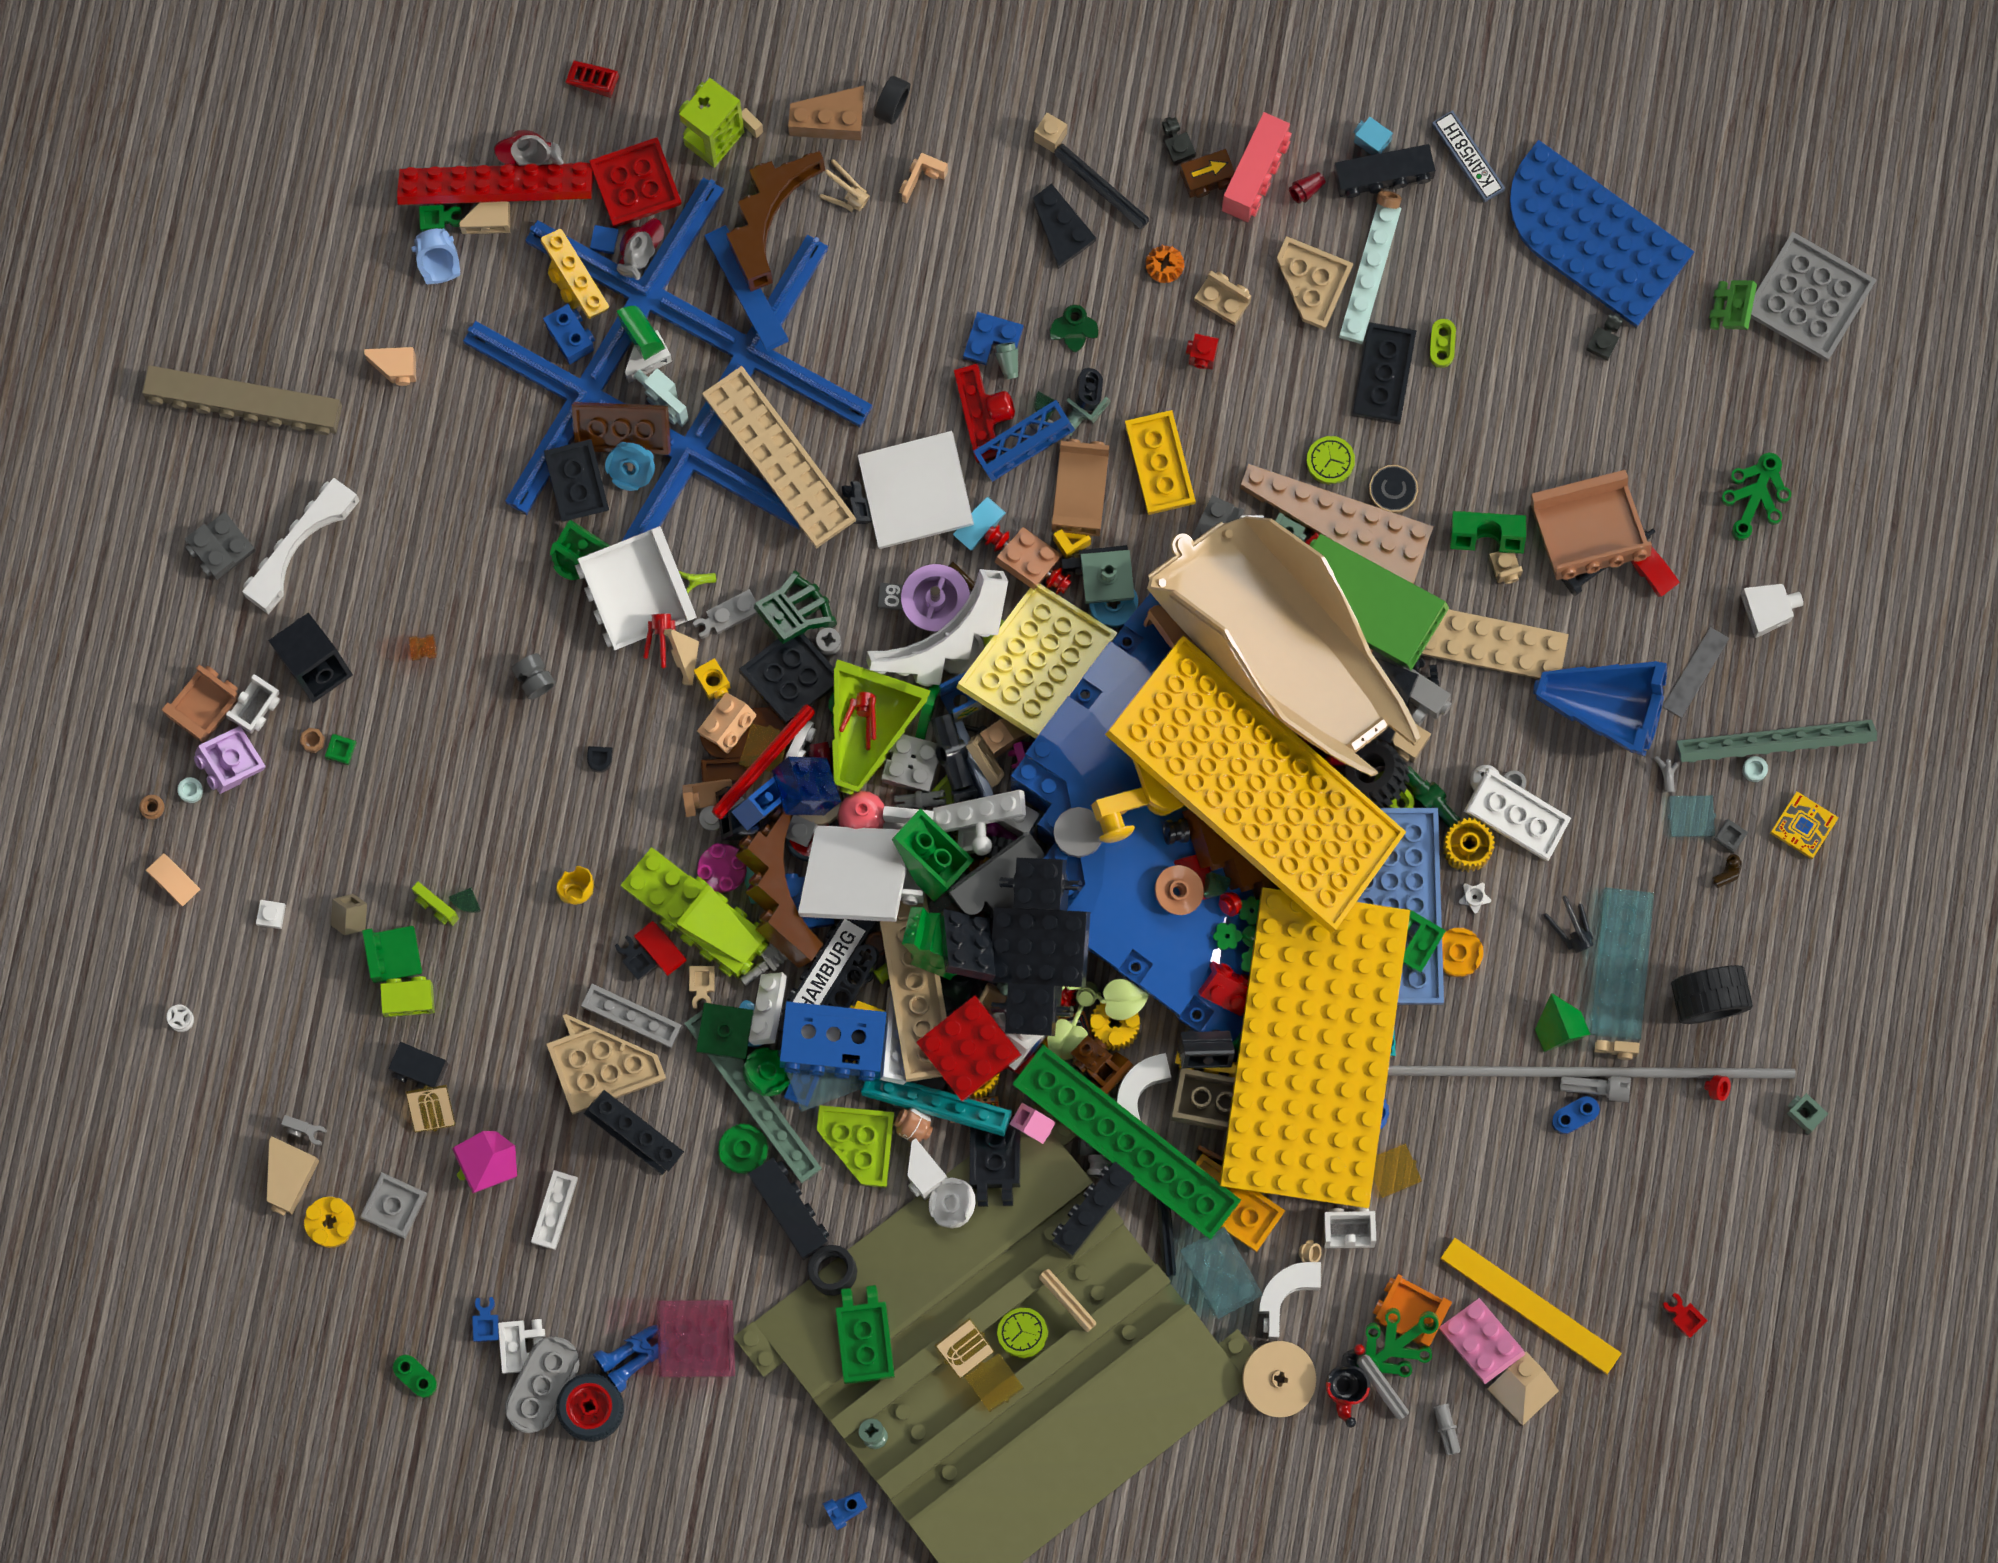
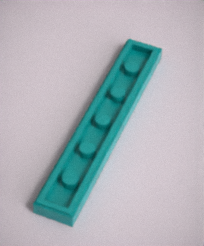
(940, 1104)

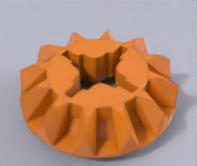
(1169, 273)

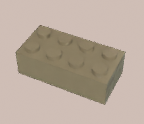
(1203, 1099)

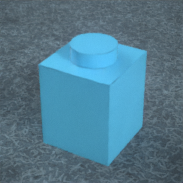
(1372, 136)

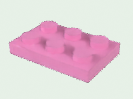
(1482, 1341)

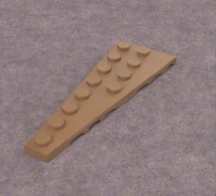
(1367, 530)

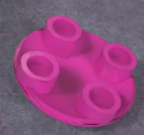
(721, 868)

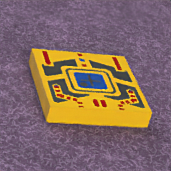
(1804, 825)

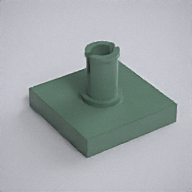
(1107, 576)

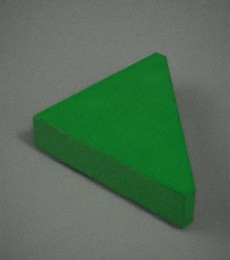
(927, 712)

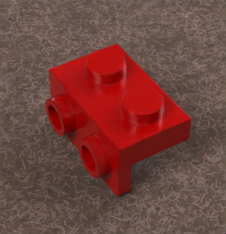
(1225, 988)

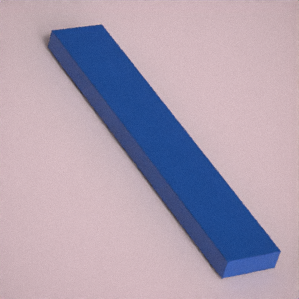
(753, 302)

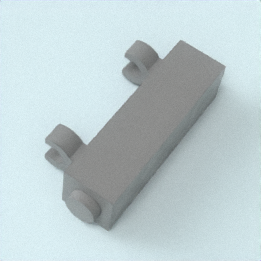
(1426, 696)

